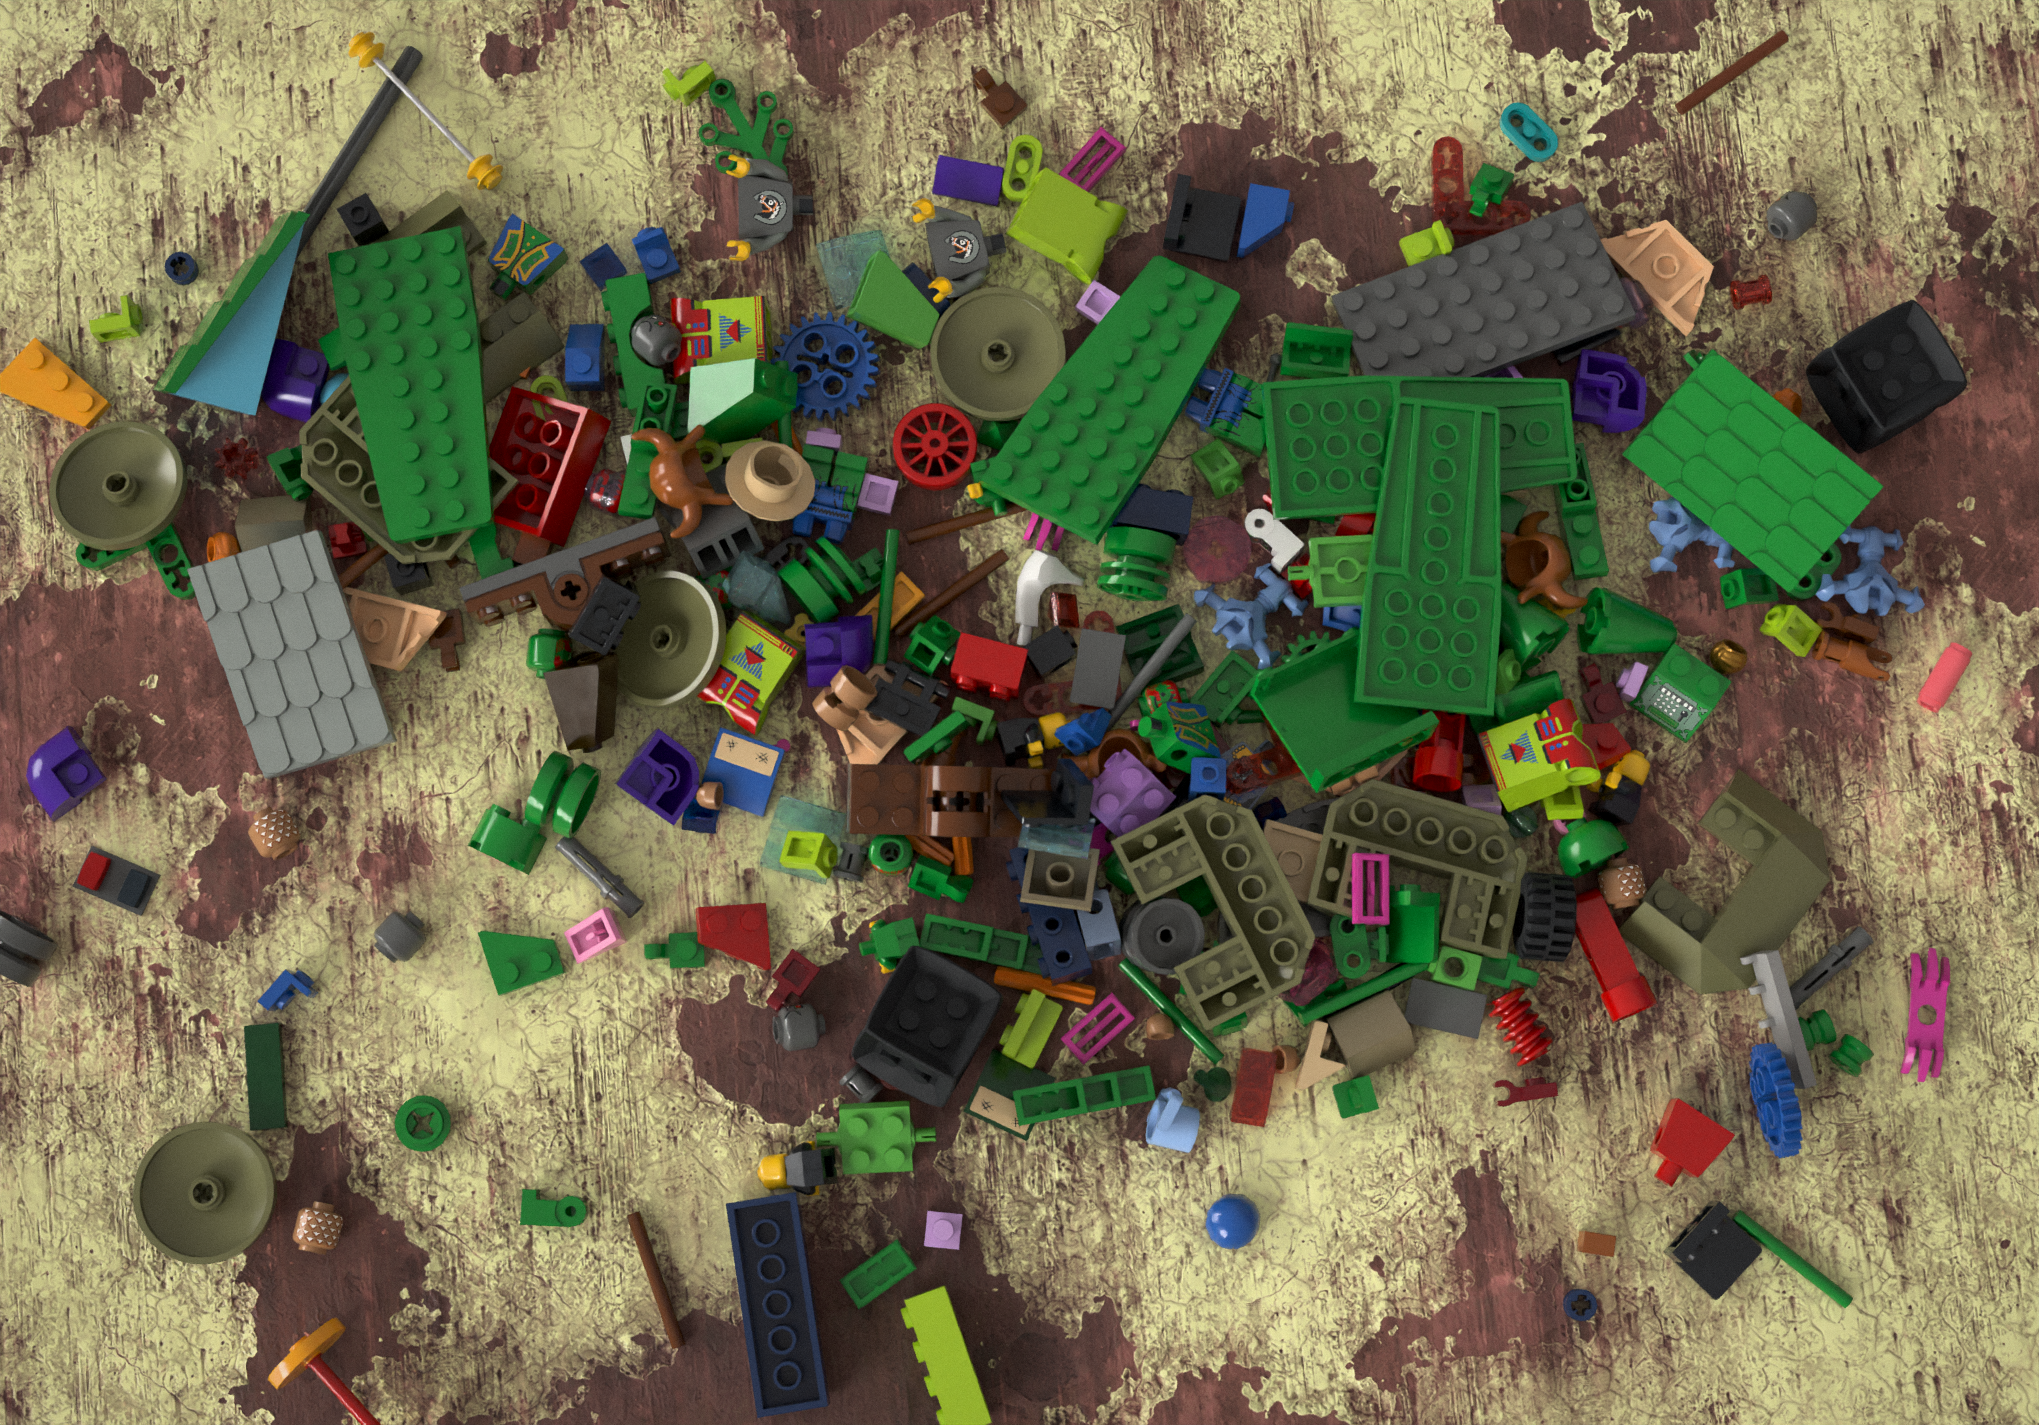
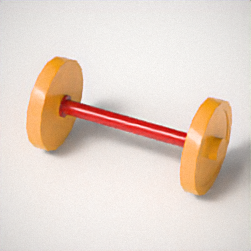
(307, 1354)

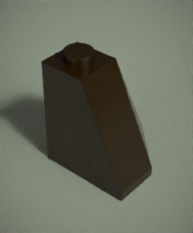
(585, 698)

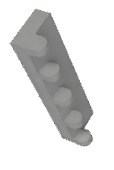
(1781, 1014)

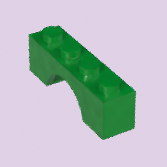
(629, 301)

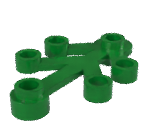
(749, 140)

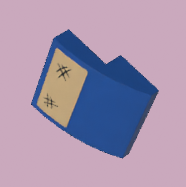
(745, 770)

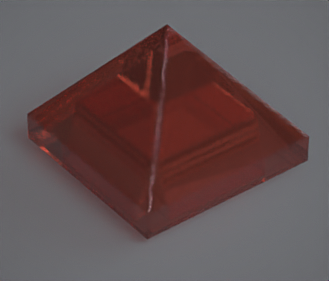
(1063, 610)

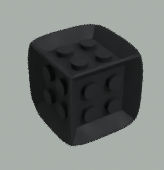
(1886, 376)
(926, 1026)

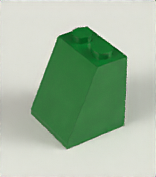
(739, 398)

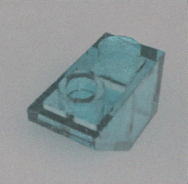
(757, 586)

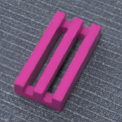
(1111, 142)
(1357, 889)
(1075, 1048)

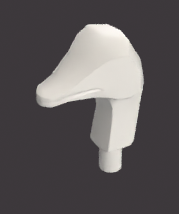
(1037, 574)

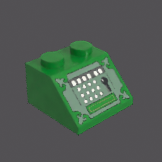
(1680, 692)

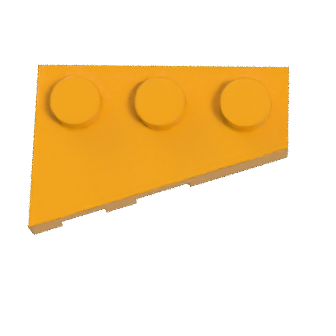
(49, 384)

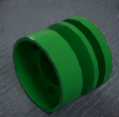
(1135, 571)
(822, 580)

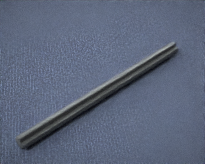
(357, 143)

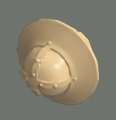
(769, 480)

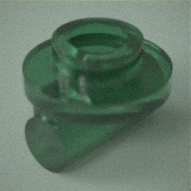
(1521, 821)
(1215, 1083)

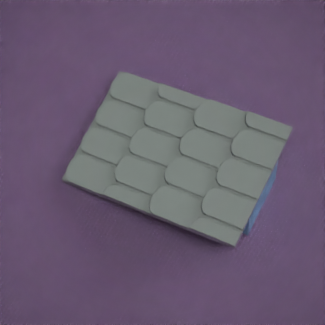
(292, 654)

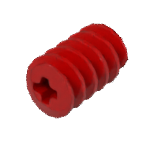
(1520, 1026)

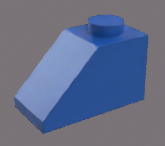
(1263, 217)
(585, 357)

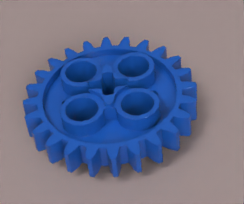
(837, 339)
(1775, 1100)

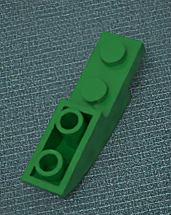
(654, 411)
(1579, 522)

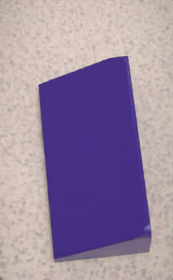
(968, 180)

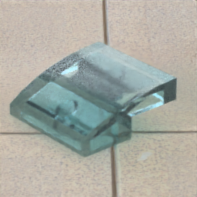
(846, 260)
(804, 817)
(1059, 840)

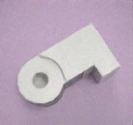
(1274, 538)

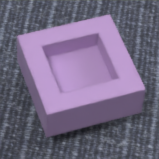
(1096, 302)
(825, 438)
(877, 494)
(1631, 681)
(1482, 797)
(943, 1230)

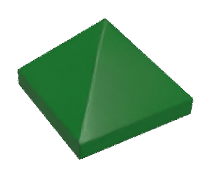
(995, 433)

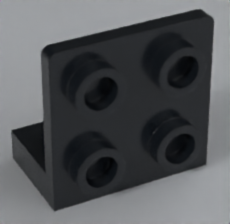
(1201, 222)
(605, 615)
(1064, 806)
(1713, 1250)

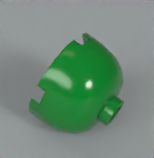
(1589, 846)

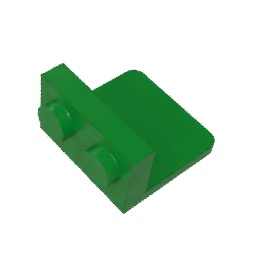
(1413, 925)

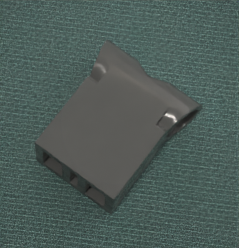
(721, 532)

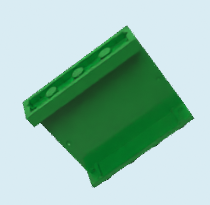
(1319, 723)

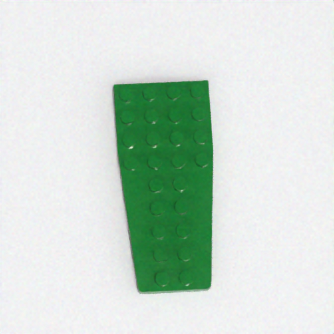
(418, 380)
(1114, 401)
(1334, 434)
(1434, 563)

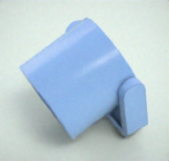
(1171, 1123)

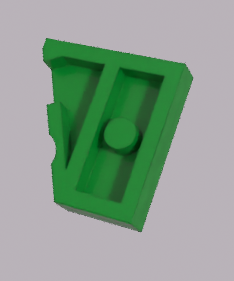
(520, 960)

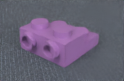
(1127, 794)

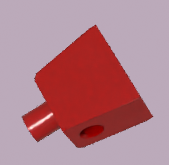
(1687, 1142)

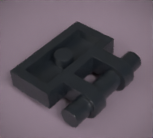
(904, 708)

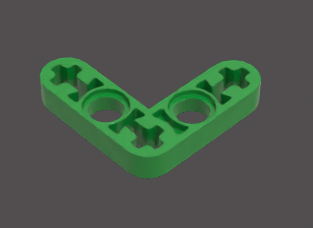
(167, 537)

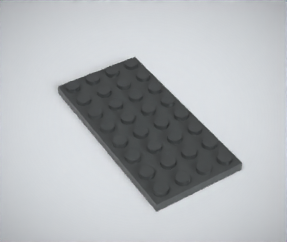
(1488, 302)

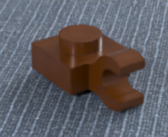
(1001, 102)
(1851, 627)
(447, 637)

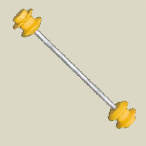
(371, 54)

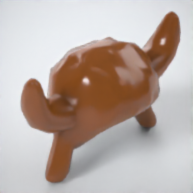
(679, 476)
(1539, 563)
(1112, 742)

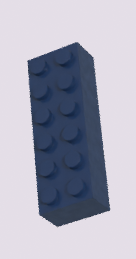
(778, 1304)

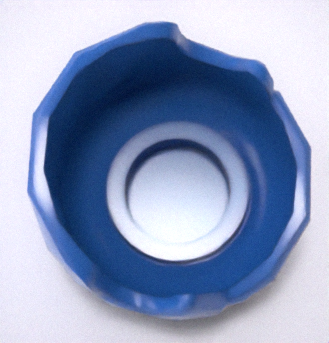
(1233, 1221)

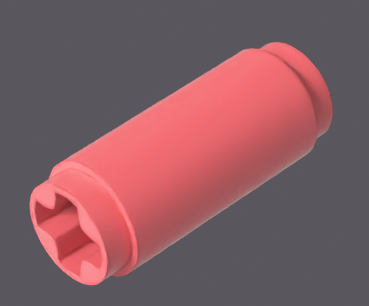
(1944, 677)

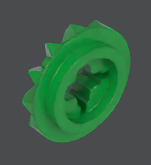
(406, 1123)

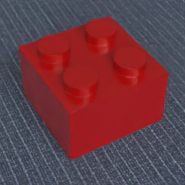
(988, 667)

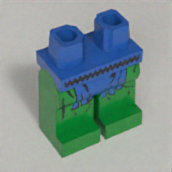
(1233, 411)
(835, 503)

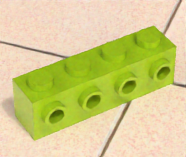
(946, 1357)

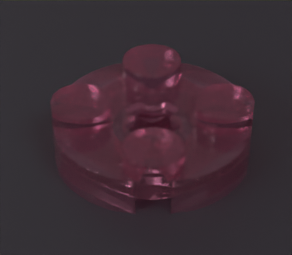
(1226, 533)
(1316, 978)

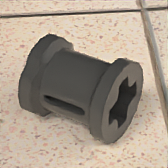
(851, 862)
(861, 1084)

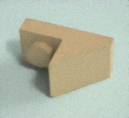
(1312, 1066)

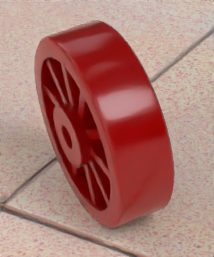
(934, 446)

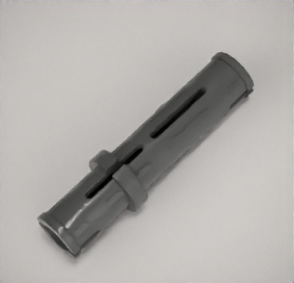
(629, 903)
(1837, 959)

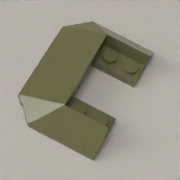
(511, 336)
(341, 471)
(1432, 838)
(1249, 889)
(1760, 912)

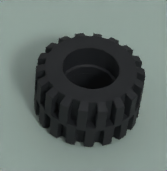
(1545, 917)

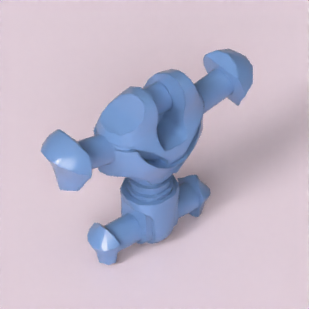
(1678, 528)
(1870, 583)
(1245, 621)

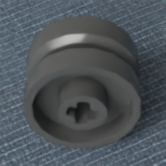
(1141, 932)
(18, 940)

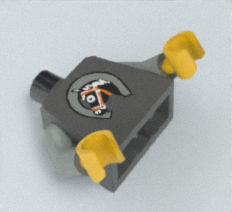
(764, 205)
(957, 249)

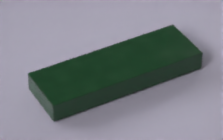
(265, 1076)

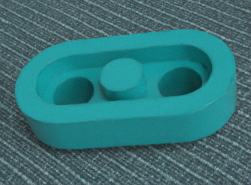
(1531, 131)

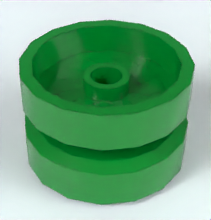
(562, 794)

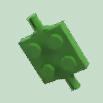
(1336, 569)
(876, 1137)

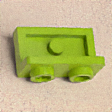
(1032, 1029)

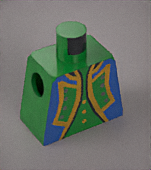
(523, 259)
(1180, 734)

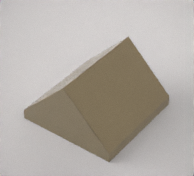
(271, 520)
(1060, 880)
(1371, 1034)

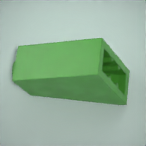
(892, 304)

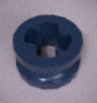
(184, 279)
(1587, 1313)

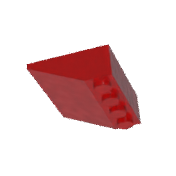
(548, 460)

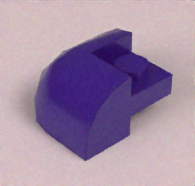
(294, 380)
(1608, 392)
(837, 645)
(62, 773)
(661, 776)

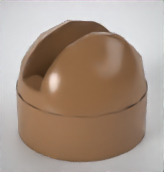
(710, 795)
(1159, 1027)
(1286, 1058)

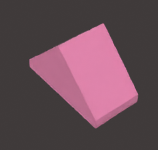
(595, 935)

